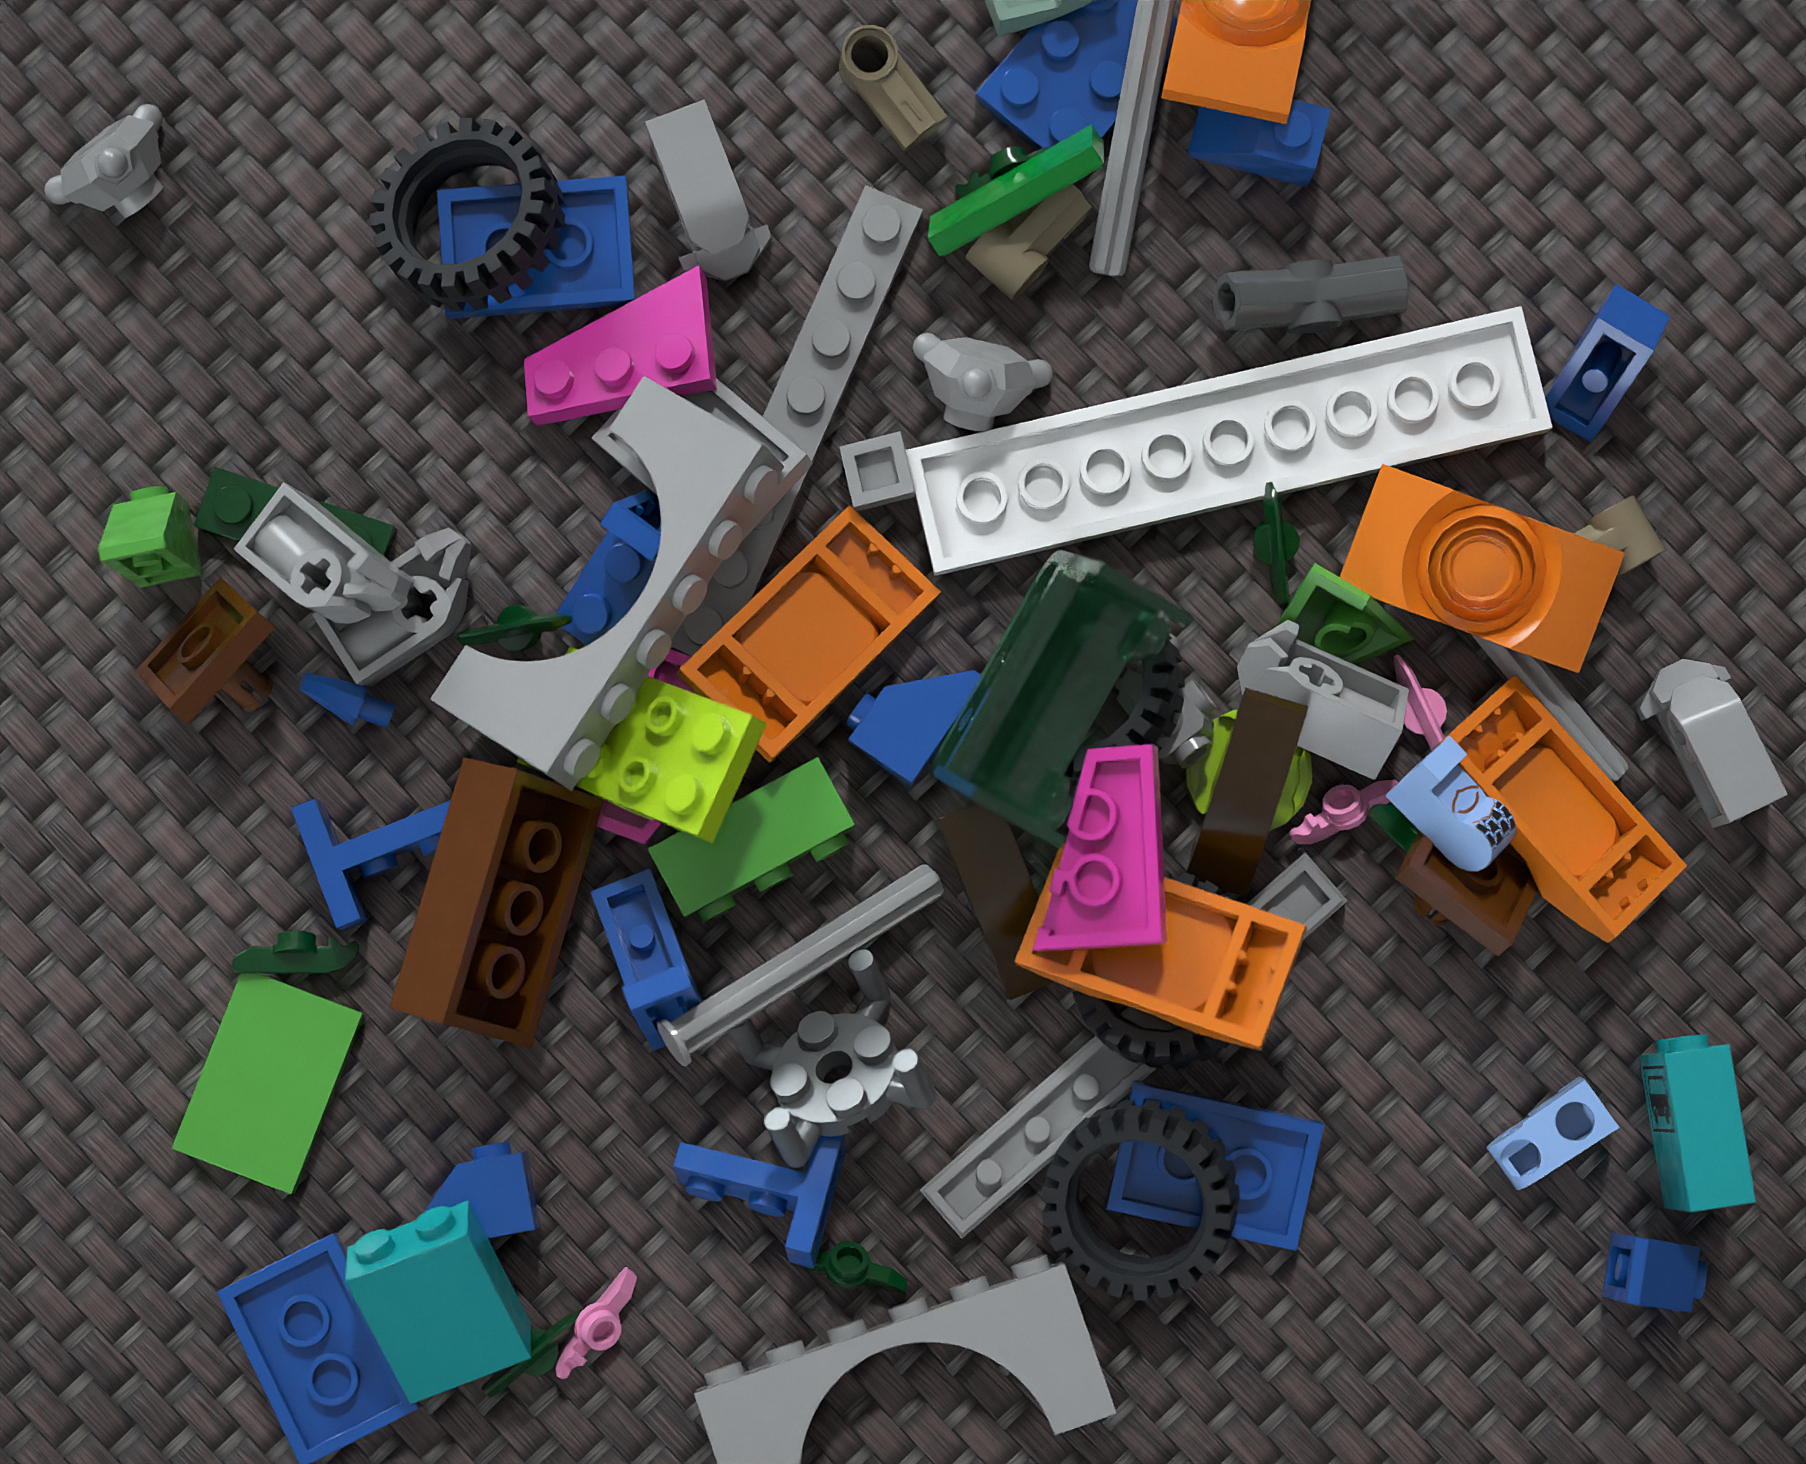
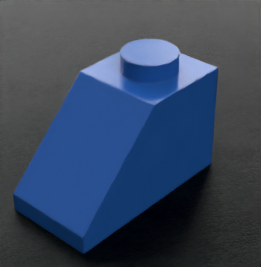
(1262, 146)
(1605, 362)
(909, 722)
(497, 1189)
(1653, 1273)

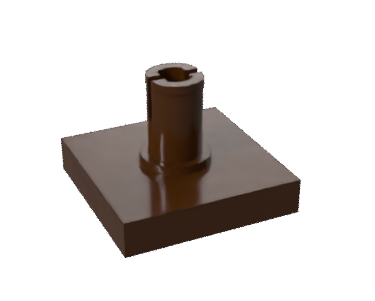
(209, 654)
(1482, 902)

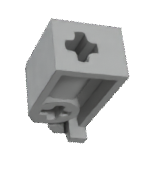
(705, 193)
(321, 560)
(395, 637)
(1350, 710)
(1713, 740)

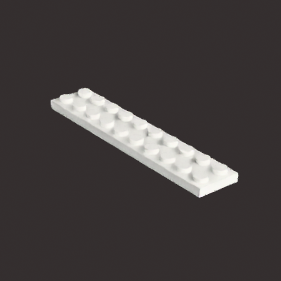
(1226, 439)

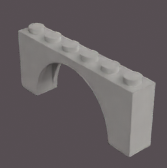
(567, 705)
(1021, 1323)

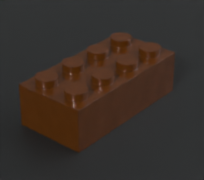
(497, 902)

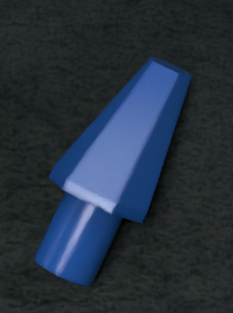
(346, 699)

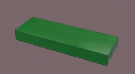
(1016, 191)

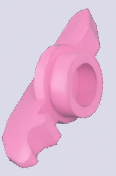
(1424, 707)
(1342, 810)
(597, 1324)

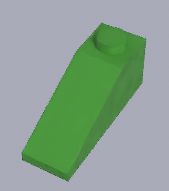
(151, 538)

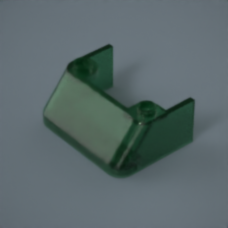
(1048, 689)

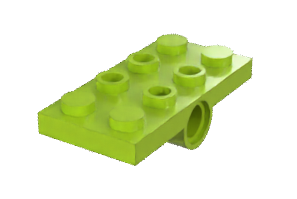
(674, 758)

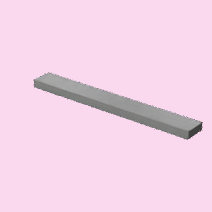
(1088, 1081)

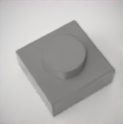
(877, 471)

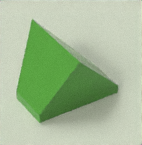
(1342, 618)

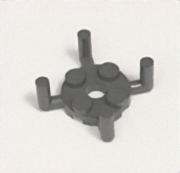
(828, 1041)

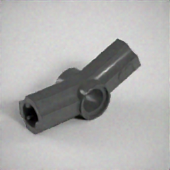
(1311, 295)

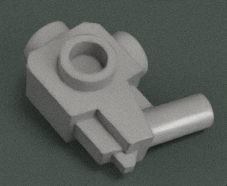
(1193, 725)

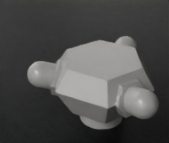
(114, 166)
(978, 378)

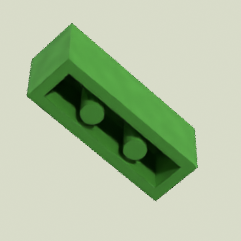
(755, 842)

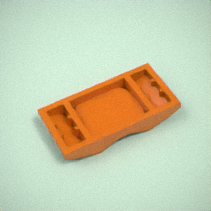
(1237, 56)
(1481, 568)
(811, 630)
(1572, 823)
(1212, 977)

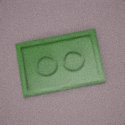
(268, 1081)

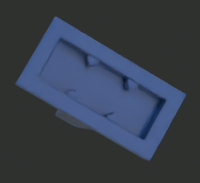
(616, 569)
(369, 853)
(646, 952)
(771, 1188)

